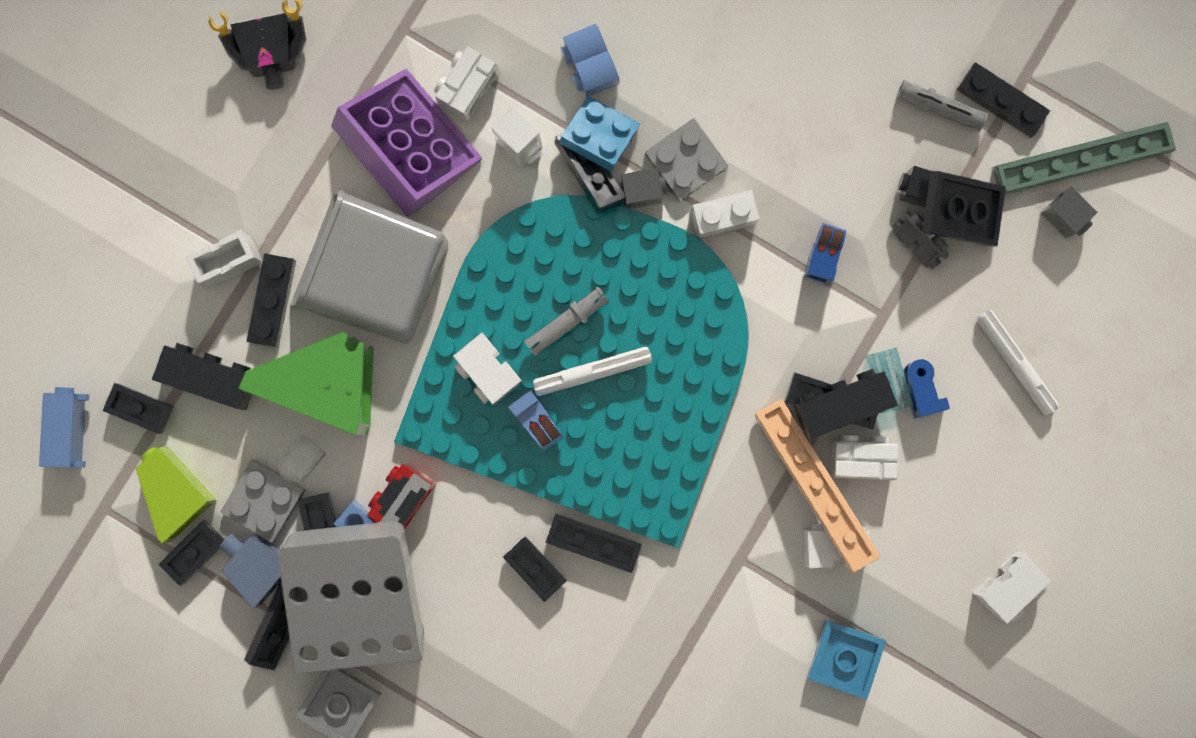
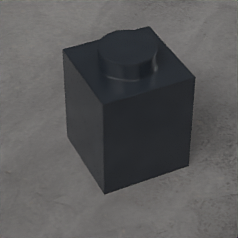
(914, 186)

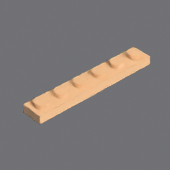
(817, 486)

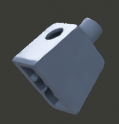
(252, 567)

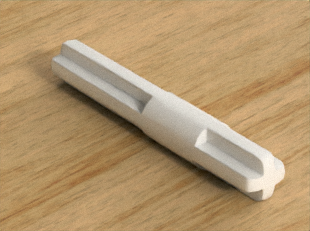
(1018, 362)
(592, 371)

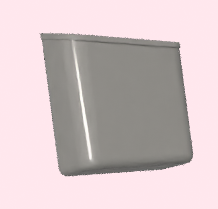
(371, 268)
(350, 589)

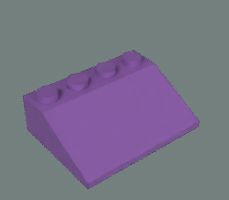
(405, 141)

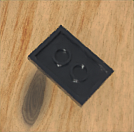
(963, 209)

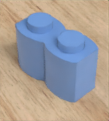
(590, 60)

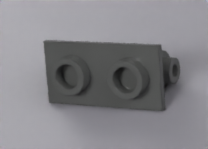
(930, 246)

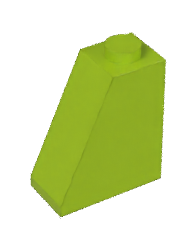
(171, 493)

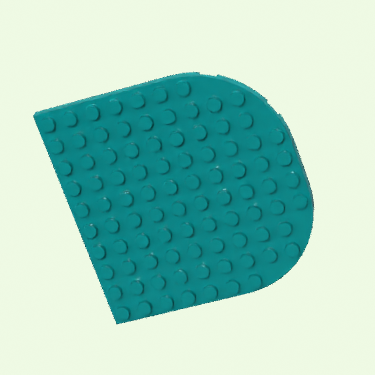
(630, 439)

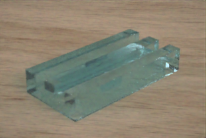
(893, 353)

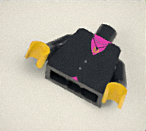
(265, 44)

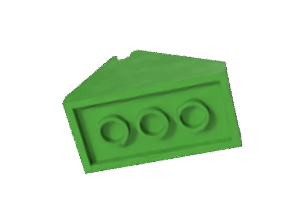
(320, 381)

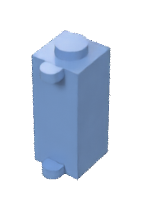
(62, 428)

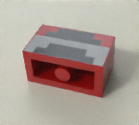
(401, 497)

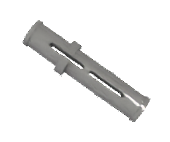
(930, 100)
(567, 321)

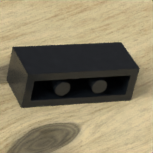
(202, 375)
(845, 403)

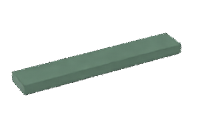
(1085, 158)

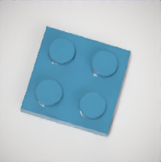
(599, 133)
(846, 659)

